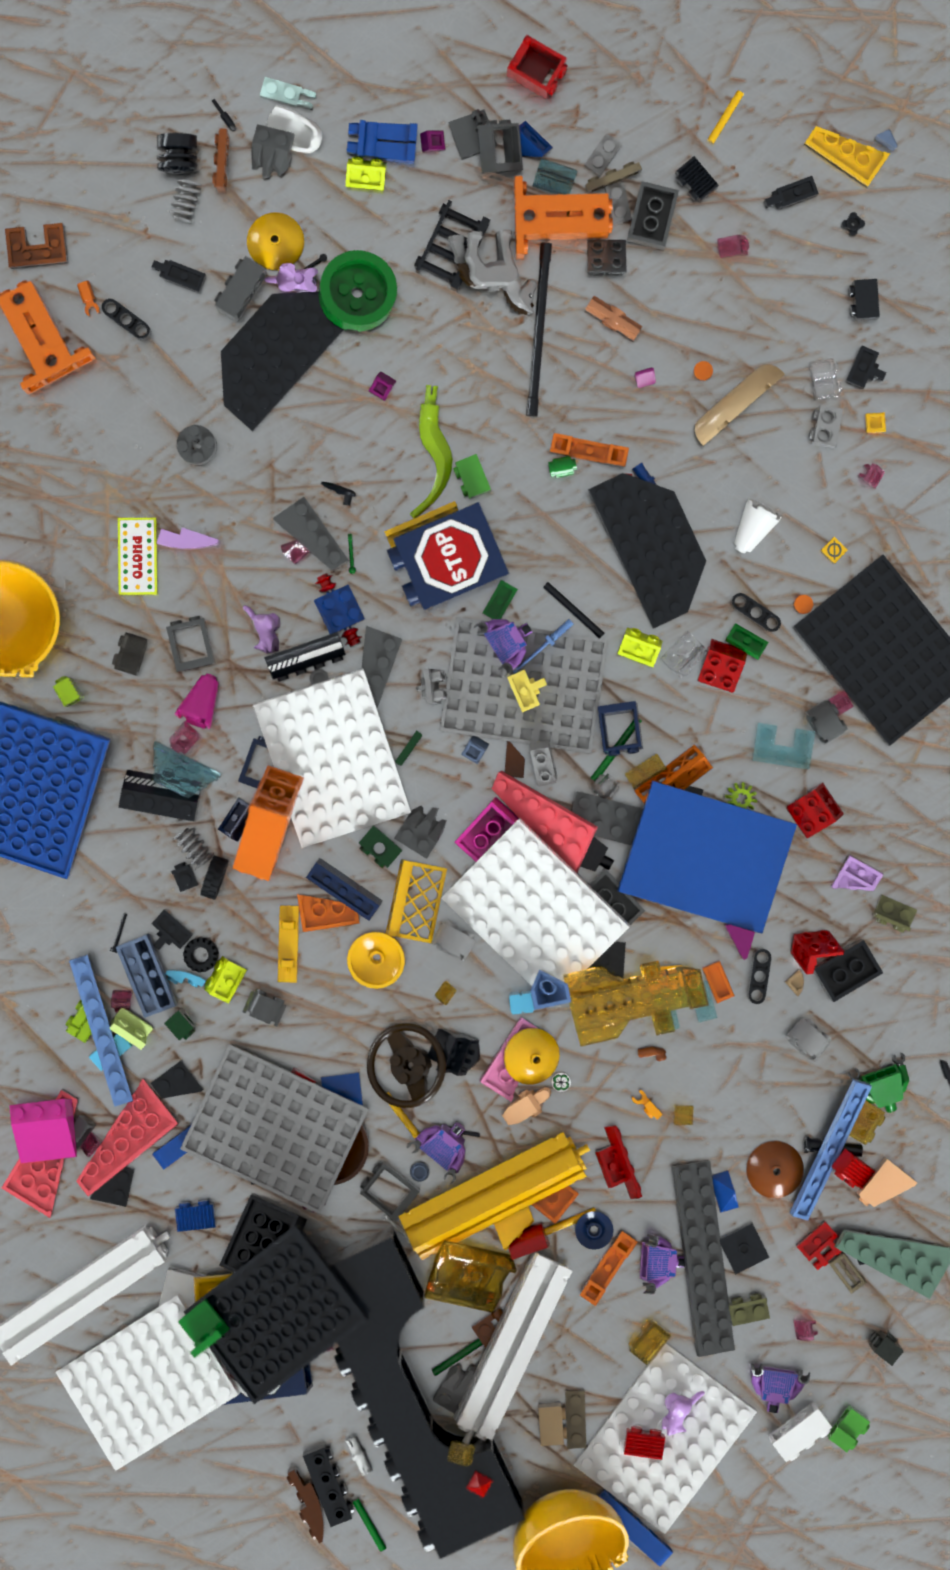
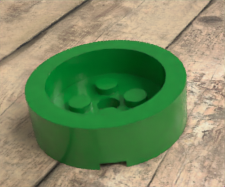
(363, 272)

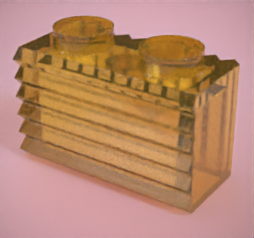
(645, 771)
(648, 1341)

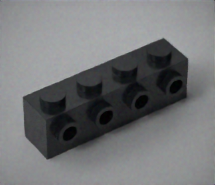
(327, 1485)

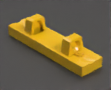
(288, 943)

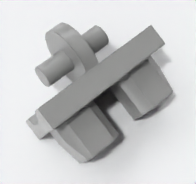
(430, 686)

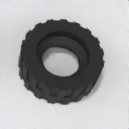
(214, 877)

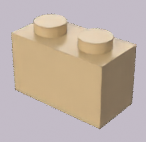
(551, 1424)

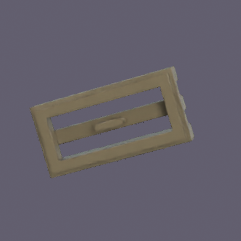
(838, 1259)

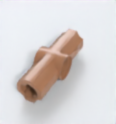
(613, 318)

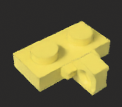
(526, 689)

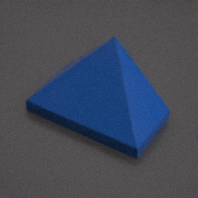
(532, 142)
(724, 1191)

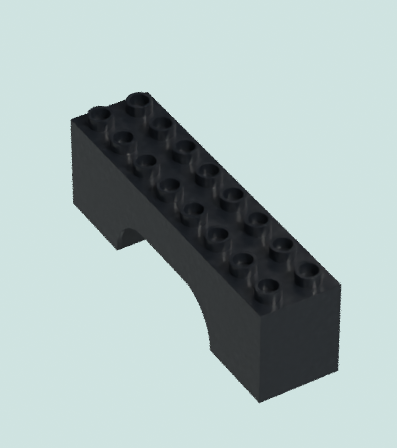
(417, 1446)

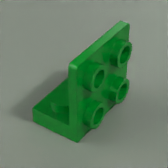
(203, 1326)

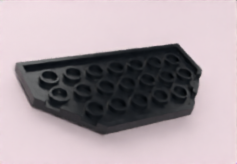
(273, 353)
(652, 544)

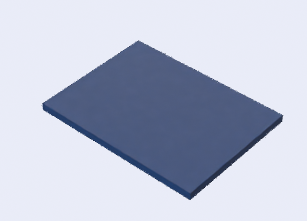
(45, 788)
(707, 857)

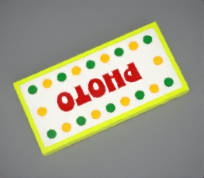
(137, 556)

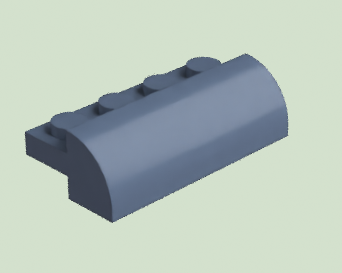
(146, 975)

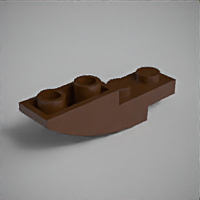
(312, 1509)

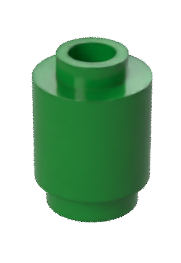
(562, 466)

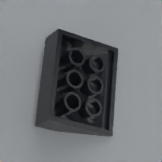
(256, 1230)

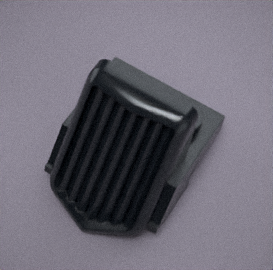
(459, 1049)

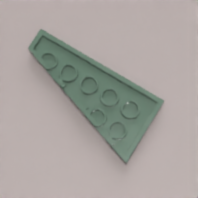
(906, 1261)

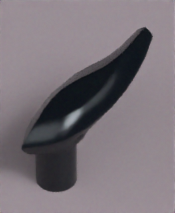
(341, 490)

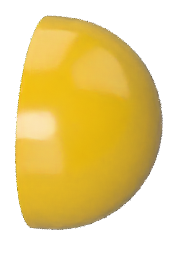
(26, 619)
(570, 1533)

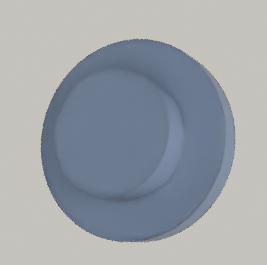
(419, 1172)

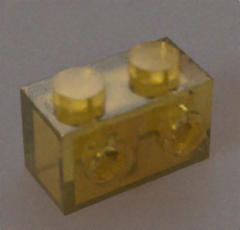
(866, 1123)

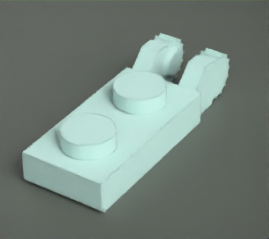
(285, 93)

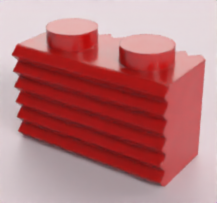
(852, 1169)
(644, 1443)

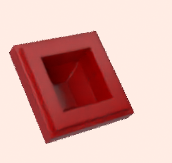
(479, 1484)

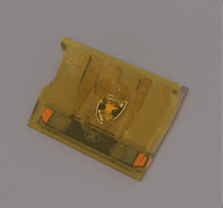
(468, 1276)

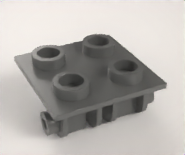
(466, 132)
(606, 257)

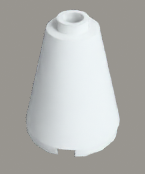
(754, 525)

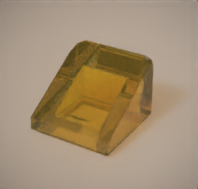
(445, 992)
(683, 1115)
(461, 1453)

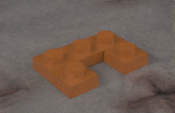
(220, 160)
(49, 253)

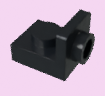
(184, 876)

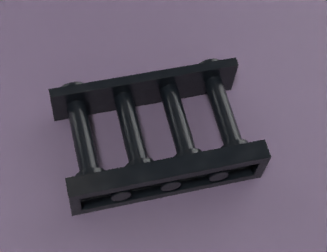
(445, 211)

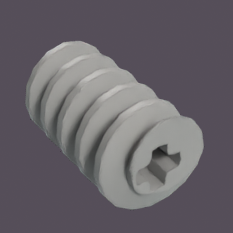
(184, 199)
(193, 847)

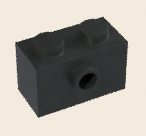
(886, 1347)

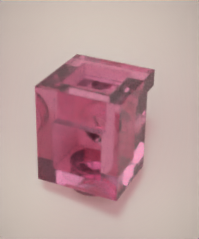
(184, 745)

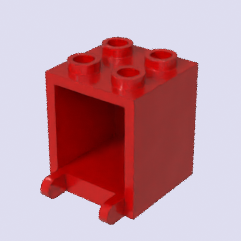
(533, 64)

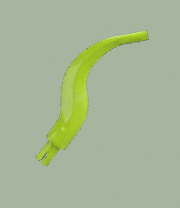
(436, 445)

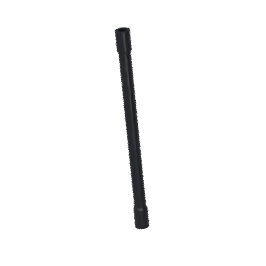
(545, 258)

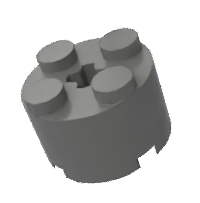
(194, 434)
(825, 721)
(264, 1008)

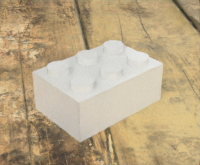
(800, 1432)

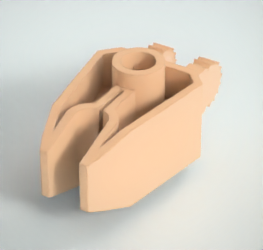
(526, 1105)

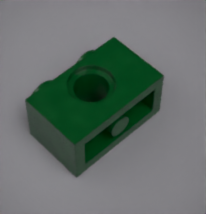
(375, 836)
(181, 1024)

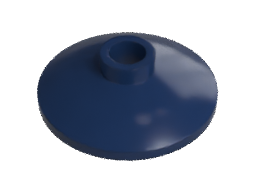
(598, 1239)

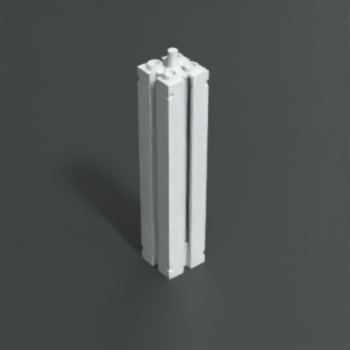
(82, 1293)
(511, 1347)

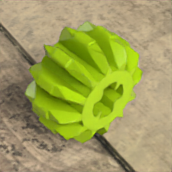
(747, 800)

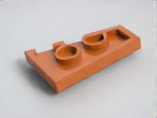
(324, 913)

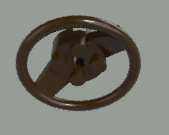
(403, 1054)

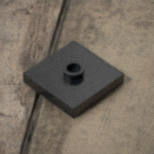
(612, 959)
(743, 1248)

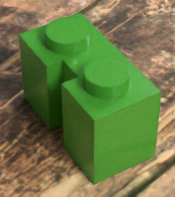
(472, 477)
(848, 1428)

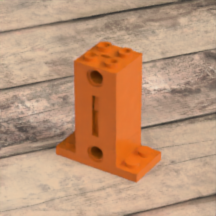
(559, 217)
(40, 337)
(267, 823)

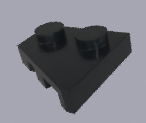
(176, 1082)
(117, 1189)

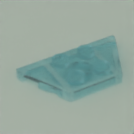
(180, 772)

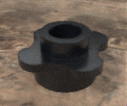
(858, 223)

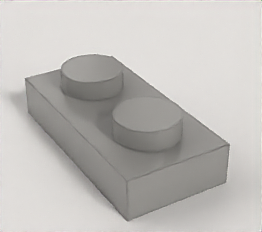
(603, 155)
(620, 207)

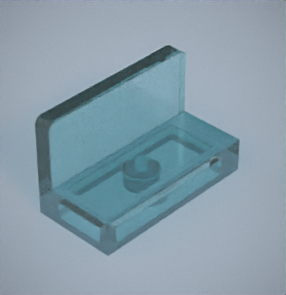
(554, 177)

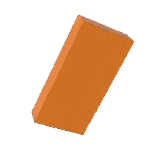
(718, 981)

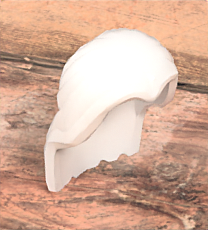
(307, 132)

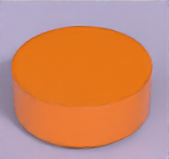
(703, 370)
(803, 604)

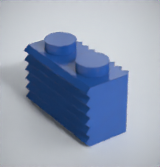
(195, 1216)

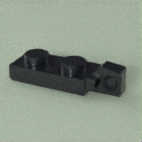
(792, 193)
(180, 274)

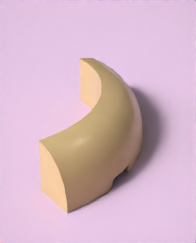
(736, 401)

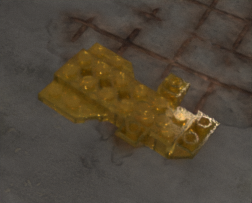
(652, 993)

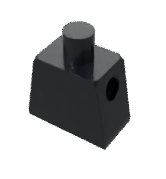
(596, 856)

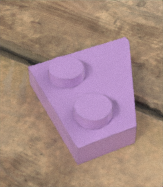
(857, 876)

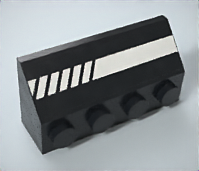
(305, 656)
(145, 795)

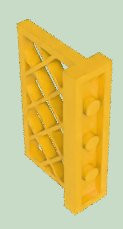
(399, 900)

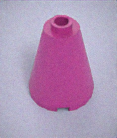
(200, 702)

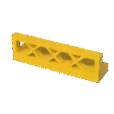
(420, 521)

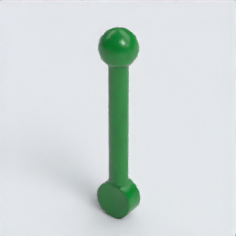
(352, 569)

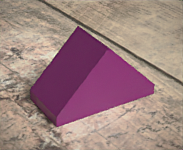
(741, 938)

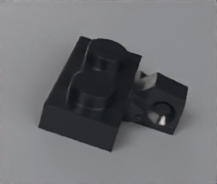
(865, 368)
(170, 931)

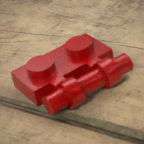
(816, 1242)

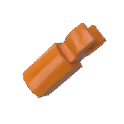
(87, 296)

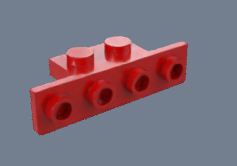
(616, 1164)

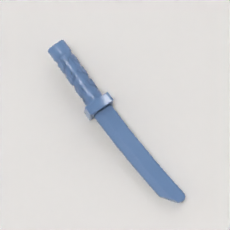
(549, 640)

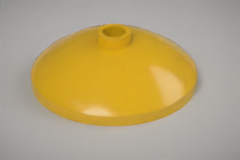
(285, 250)
(375, 972)
(524, 1048)

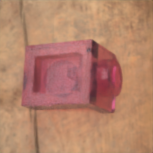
(733, 246)

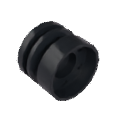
(176, 158)

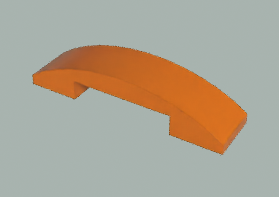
(589, 450)
(607, 1268)

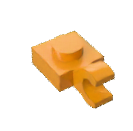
(651, 1110)

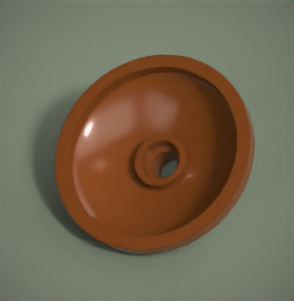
(767, 1158)

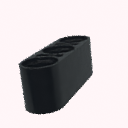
(135, 322)
(765, 614)
(759, 966)

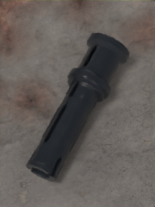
(814, 1145)

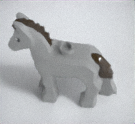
(495, 274)

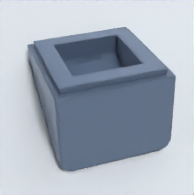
(887, 139)
(475, 749)

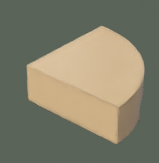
(796, 982)

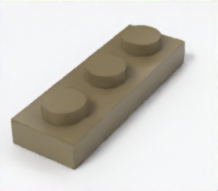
(612, 177)
(575, 1419)

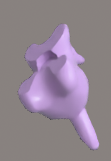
(290, 278)
(266, 626)
(679, 1408)

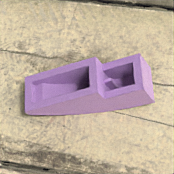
(186, 540)

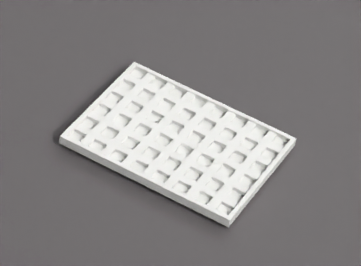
(341, 750)
(534, 907)
(145, 1384)
(664, 1487)

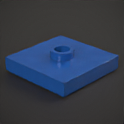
(345, 1085)

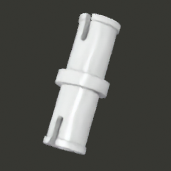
(358, 1455)

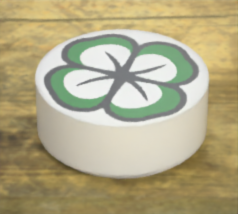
(561, 1082)

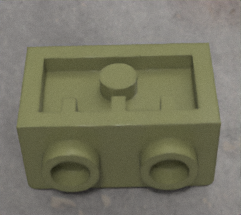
(895, 913)
(749, 1309)

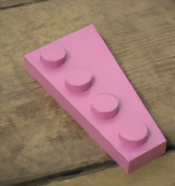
(496, 1075)

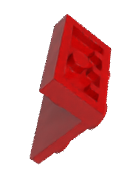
(722, 666)
(815, 811)
(813, 945)

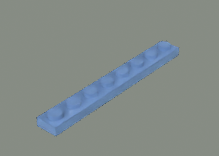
(101, 1030)
(830, 1149)

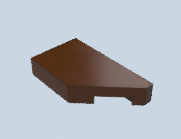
(514, 761)

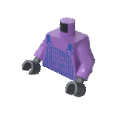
(506, 641)
(443, 1146)
(658, 1262)
(777, 1385)

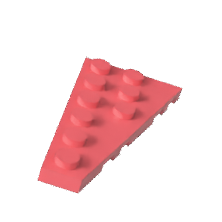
(554, 824)
(133, 1132)
(38, 1181)

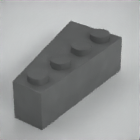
(309, 530)
(378, 659)

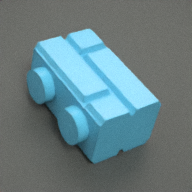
(521, 1002)

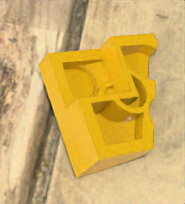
(513, 1226)

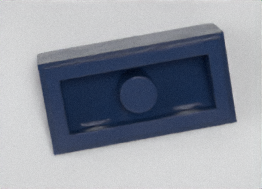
(236, 819)

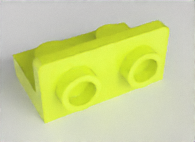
(365, 173)
(640, 646)
(224, 979)

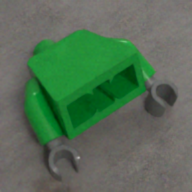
(887, 1084)

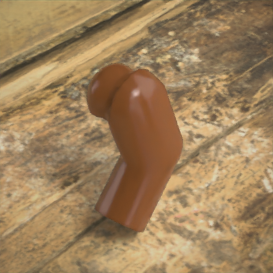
(652, 1051)

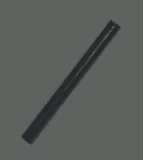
(574, 610)

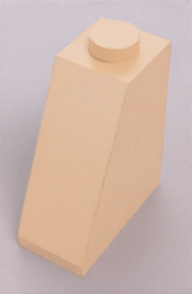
(885, 1184)

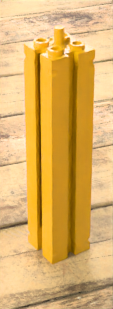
(494, 1194)

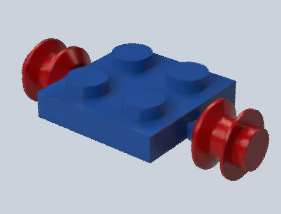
(339, 609)

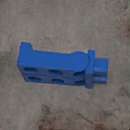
(384, 141)

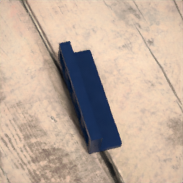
(344, 889)

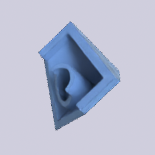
(549, 991)

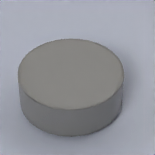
(318, 676)

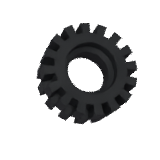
(200, 966)

